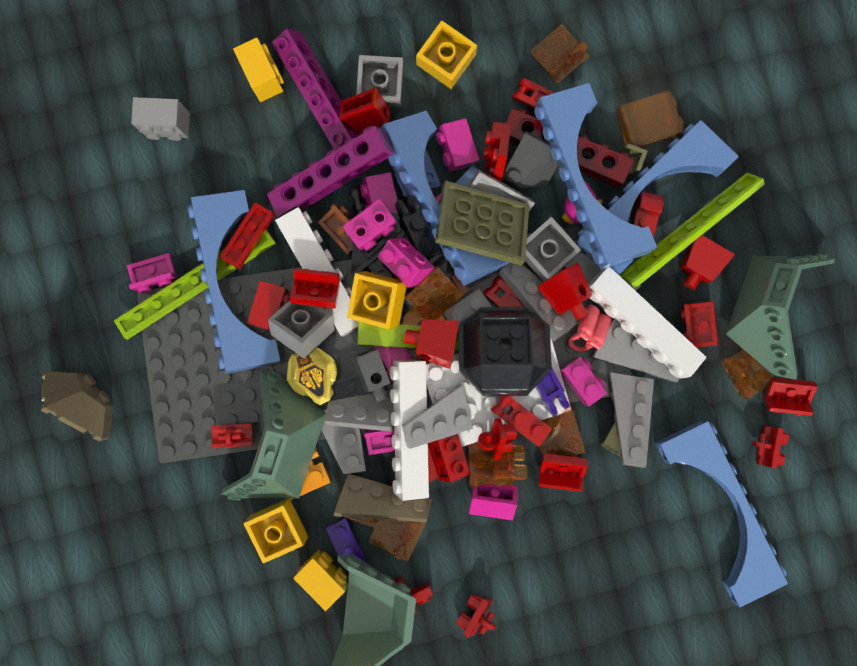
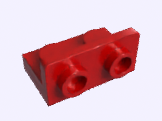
(449, 458)

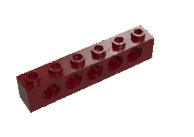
(592, 167)

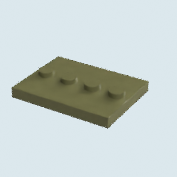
(482, 223)

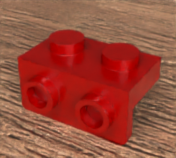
(315, 288)
(700, 324)
(790, 396)
(562, 472)

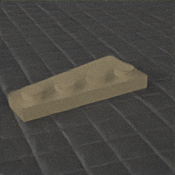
(373, 499)

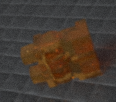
(499, 472)

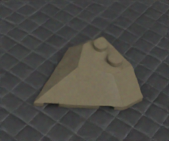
(77, 402)

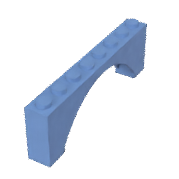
(409, 139)
(696, 152)
(213, 220)
(609, 236)
(755, 567)

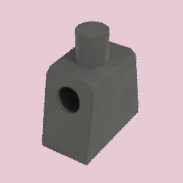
(368, 364)

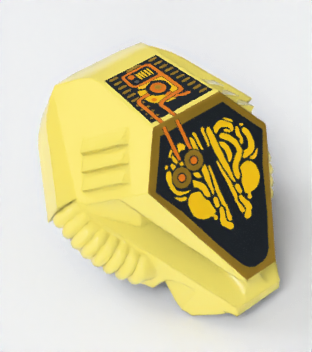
(312, 375)

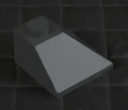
(531, 163)

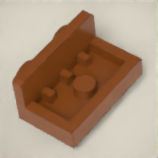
(333, 223)

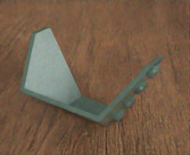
(761, 311)
(286, 444)
(376, 616)

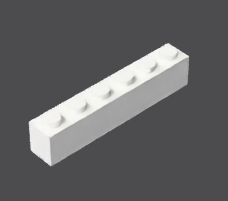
(311, 256)
(645, 324)
(409, 400)

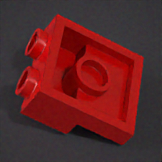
(498, 149)

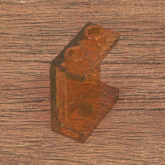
(650, 119)

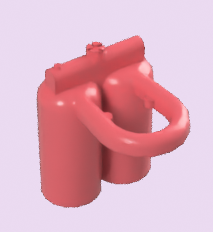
(592, 329)

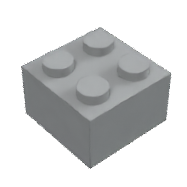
(385, 75)
(160, 118)
(549, 249)
(301, 327)

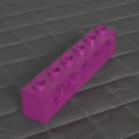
(313, 85)
(378, 150)

